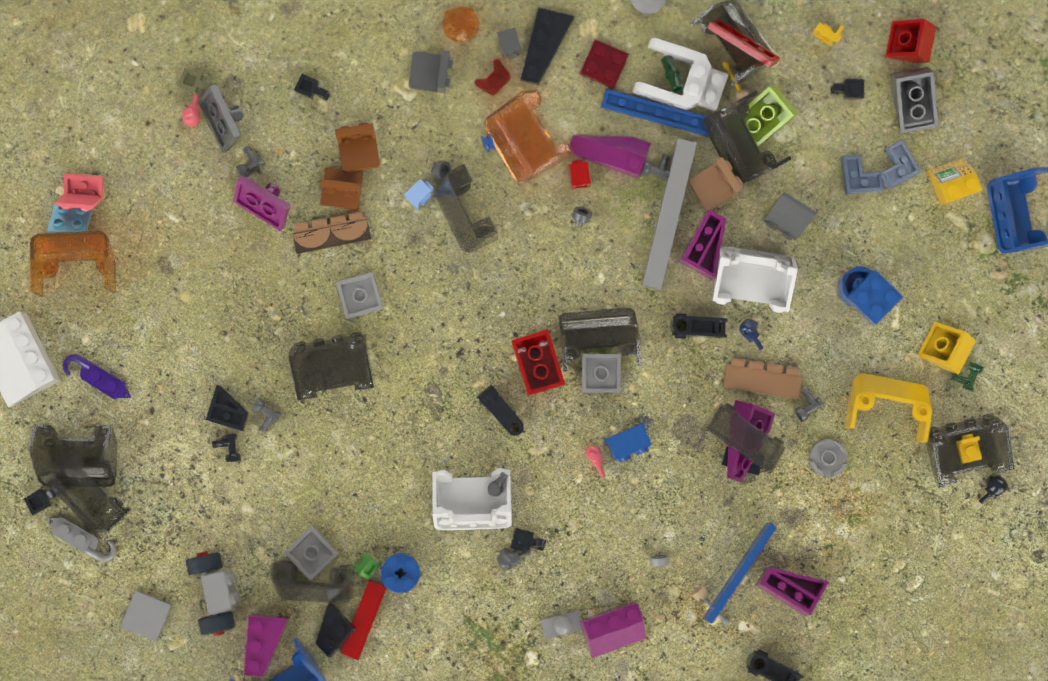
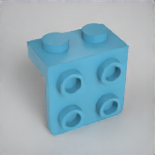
(69, 220)

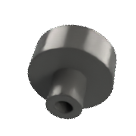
(441, 169)
(581, 215)

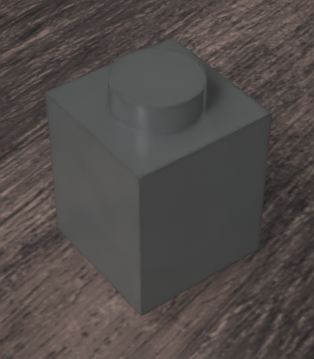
(509, 43)

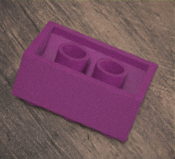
(613, 629)

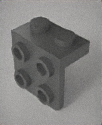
(430, 71)

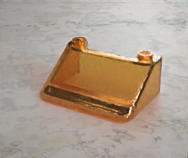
(523, 138)

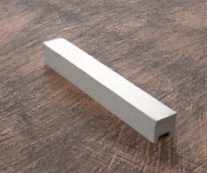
(669, 214)

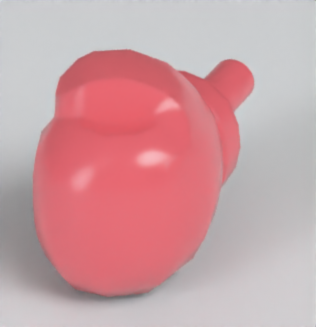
(191, 115)

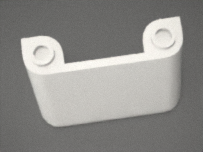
(755, 277)
(468, 505)

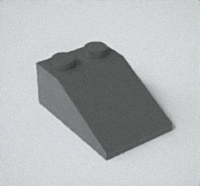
(914, 99)
(789, 216)

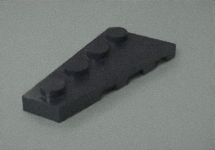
(545, 40)

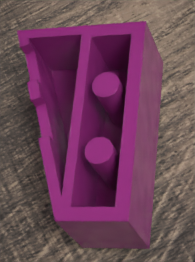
(704, 246)
(792, 589)
(262, 642)

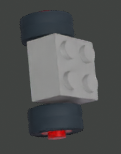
(218, 592)

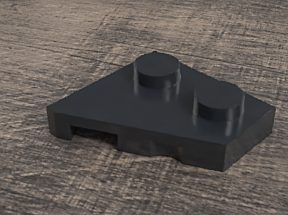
(226, 410)
(333, 630)

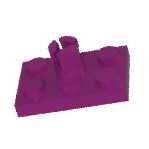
(262, 202)

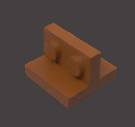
(341, 189)

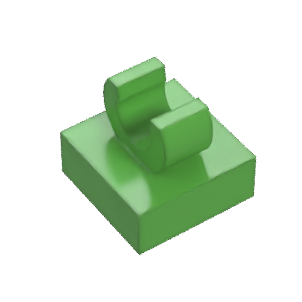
(367, 566)

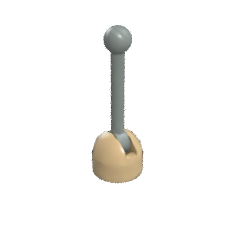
(701, 595)

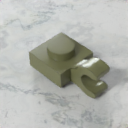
(193, 81)

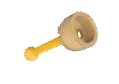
(741, 92)

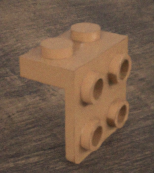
(716, 184)

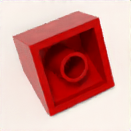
(911, 41)

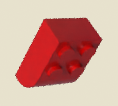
(538, 362)

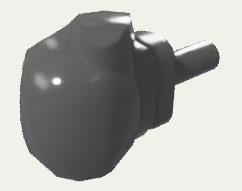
(508, 560)

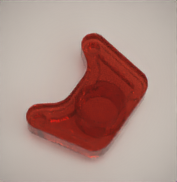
(495, 80)

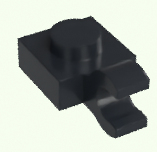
(309, 87)
(852, 89)
(39, 501)
(524, 540)

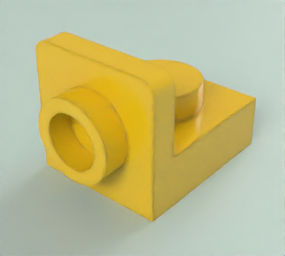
(826, 34)
(969, 448)

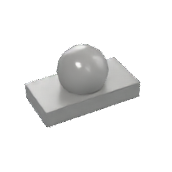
(561, 624)

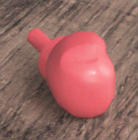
(595, 455)

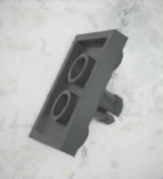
(221, 118)

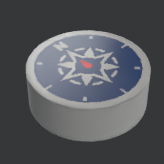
(659, 560)

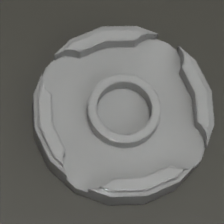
(828, 458)

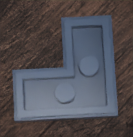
(903, 168)
(855, 180)

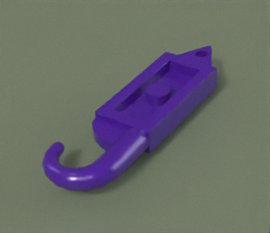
(98, 377)

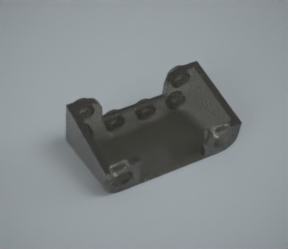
(468, 235)
(331, 364)
(993, 445)
(339, 589)

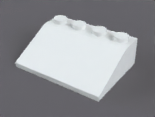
(23, 360)

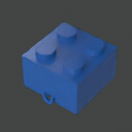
(874, 297)
(628, 442)

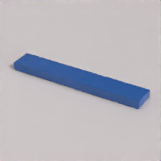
(654, 112)
(739, 573)

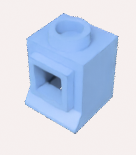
(419, 194)

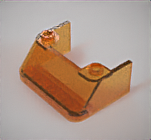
(51, 248)

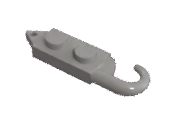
(79, 538)

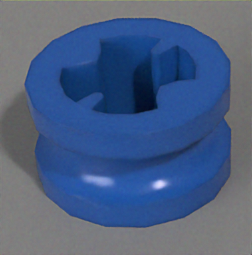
(488, 142)

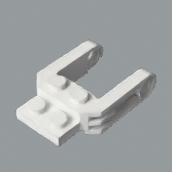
(702, 84)

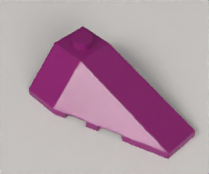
(613, 152)
(762, 419)

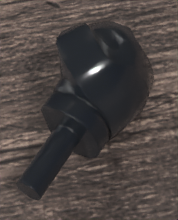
(995, 487)

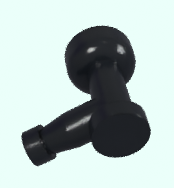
(229, 442)

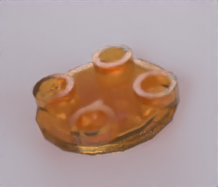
(460, 24)

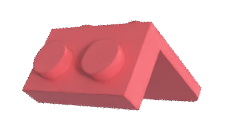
(81, 191)

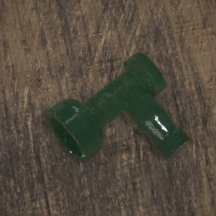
(968, 383)

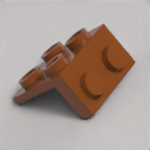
(357, 147)

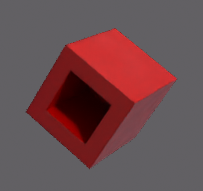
(579, 174)

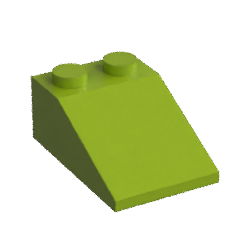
(768, 114)

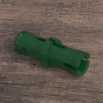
(669, 66)

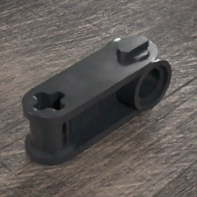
(699, 326)
(498, 407)
(771, 668)

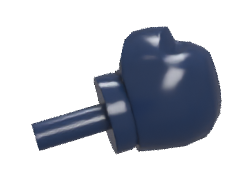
(749, 330)

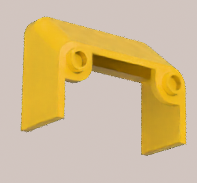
(867, 387)

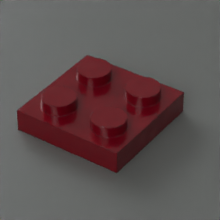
(604, 64)

